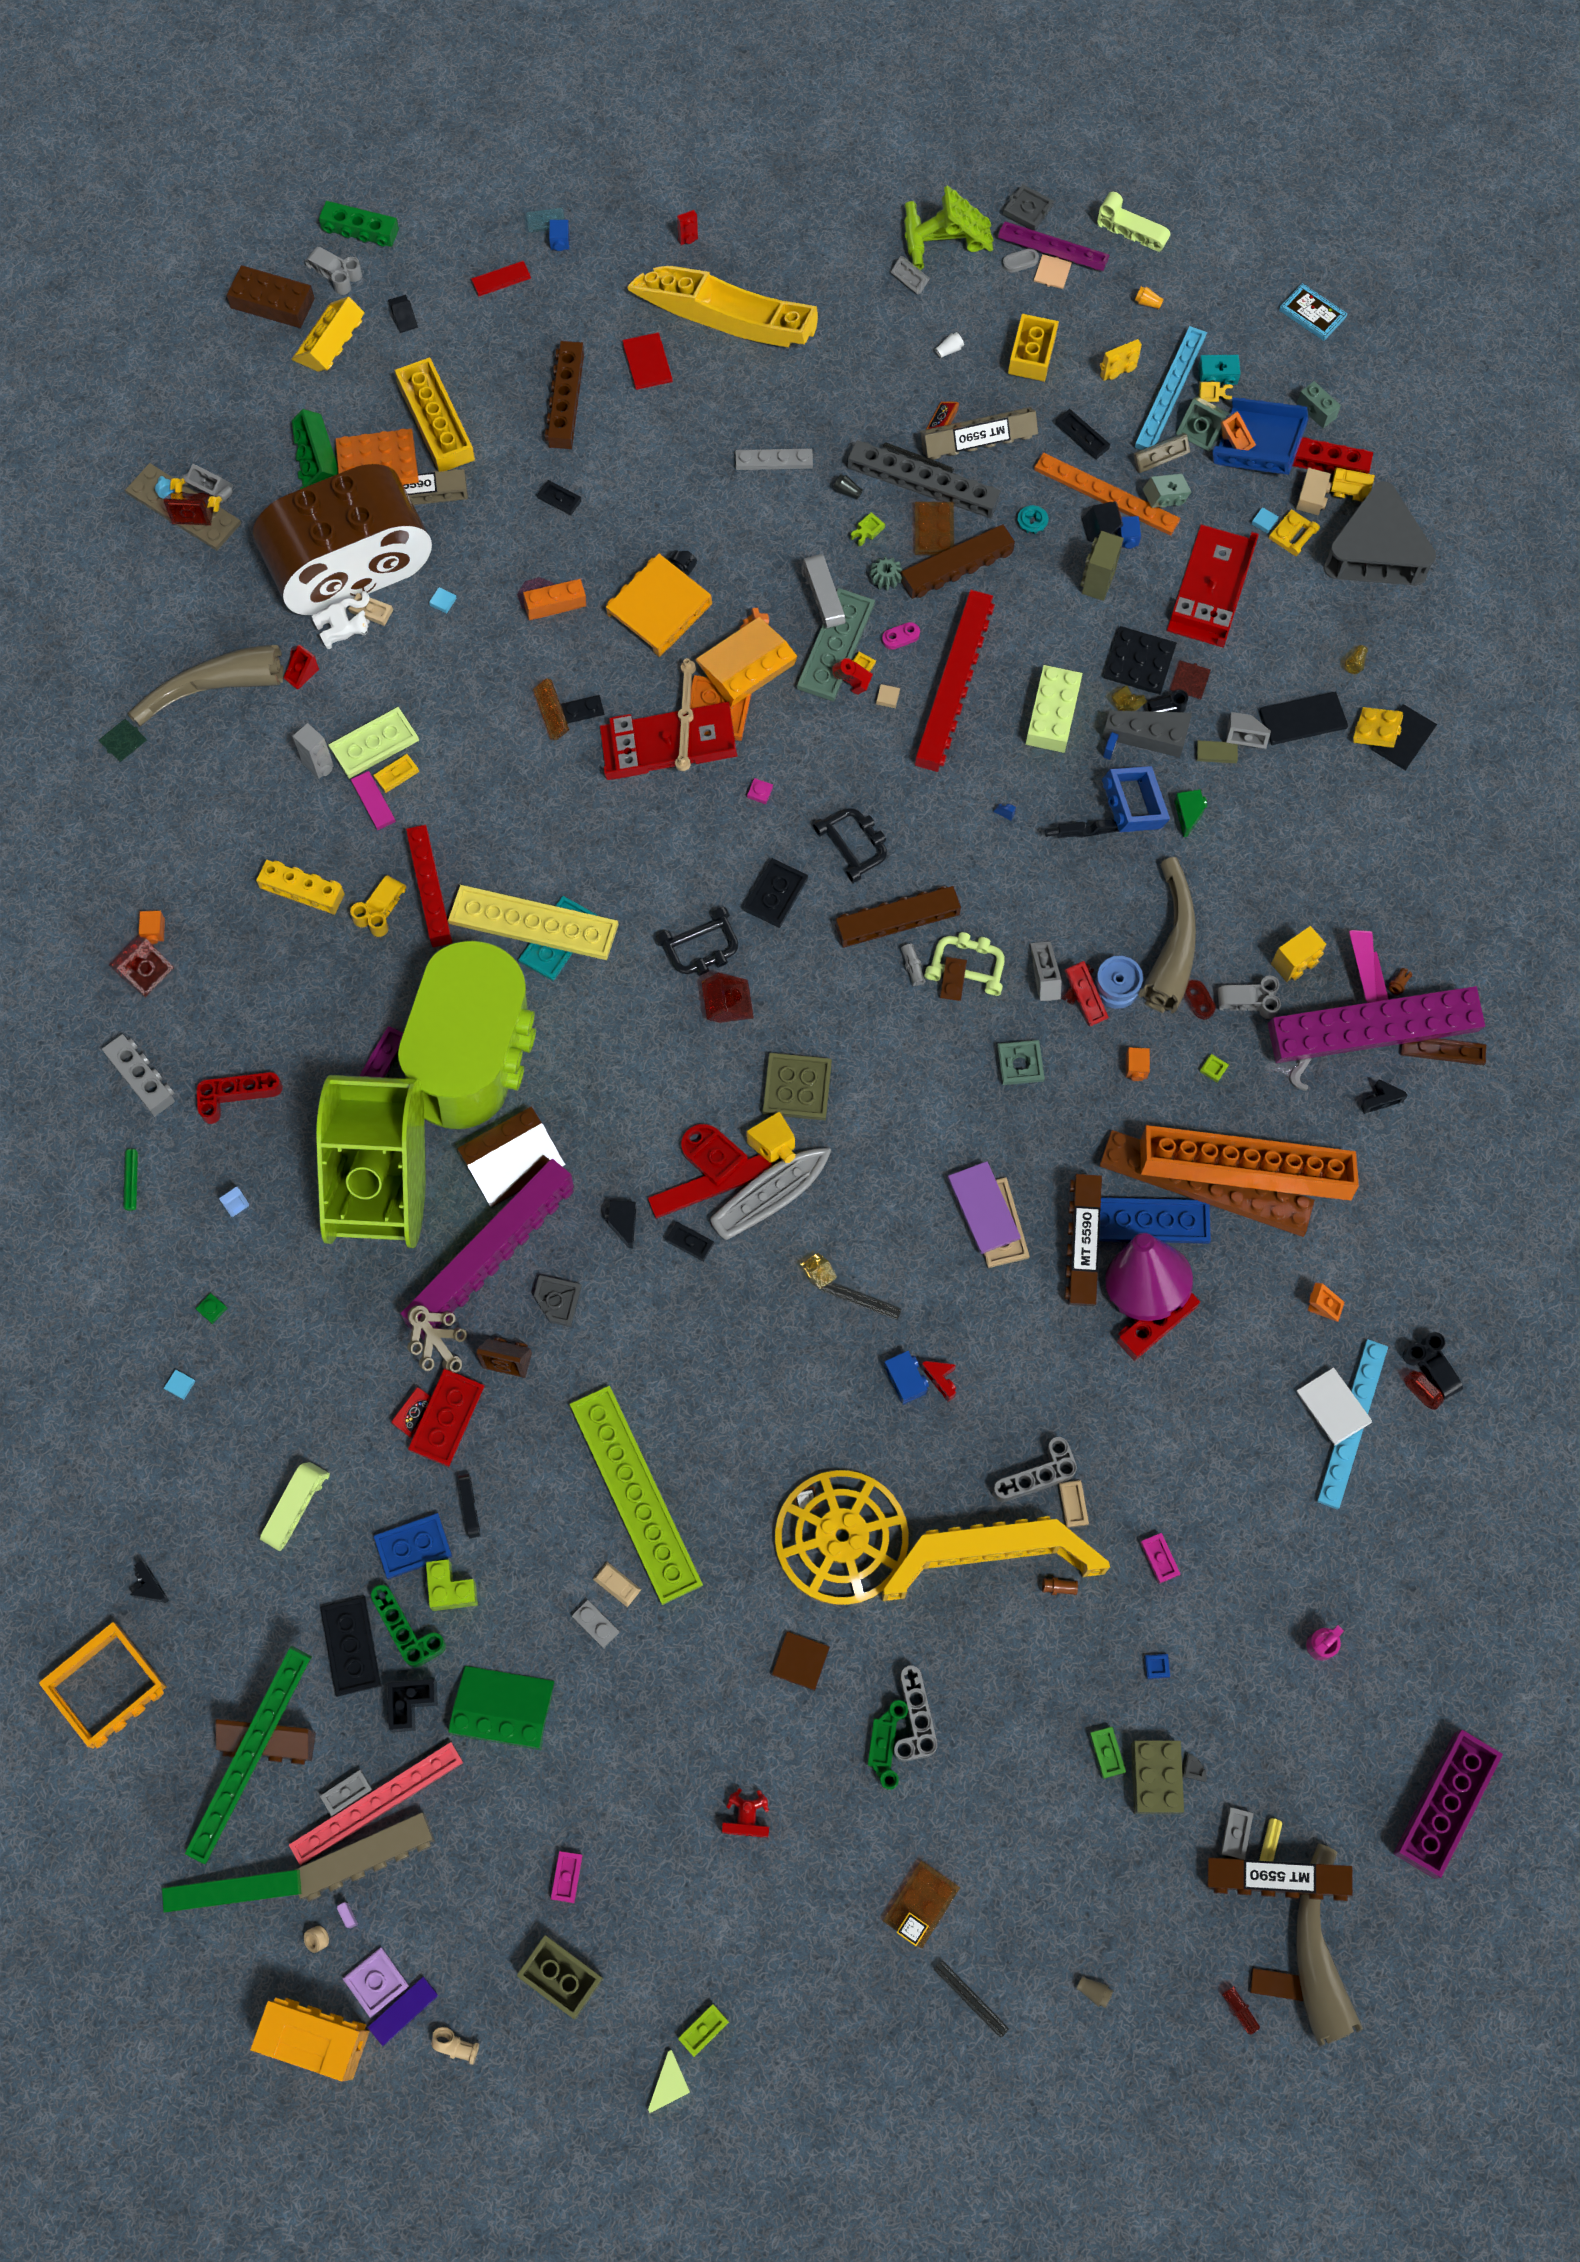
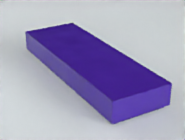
(403, 2011)

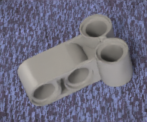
(338, 271)
(1251, 997)

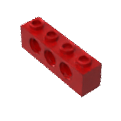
(1328, 456)
(1138, 1346)

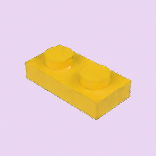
(396, 773)

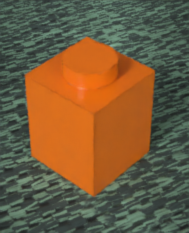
(152, 926)
(1137, 1063)

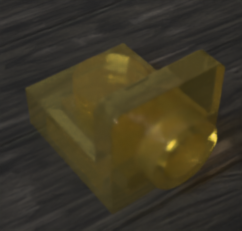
(1126, 701)

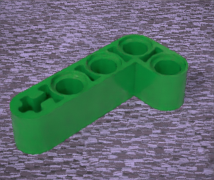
(401, 1625)

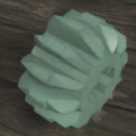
(886, 573)

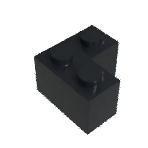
(404, 1698)

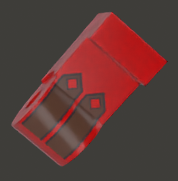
(852, 674)

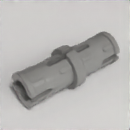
(913, 964)

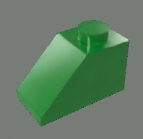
(1190, 809)

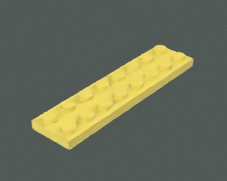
(533, 922)

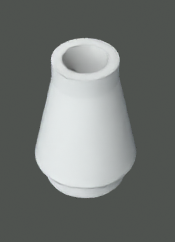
(950, 345)

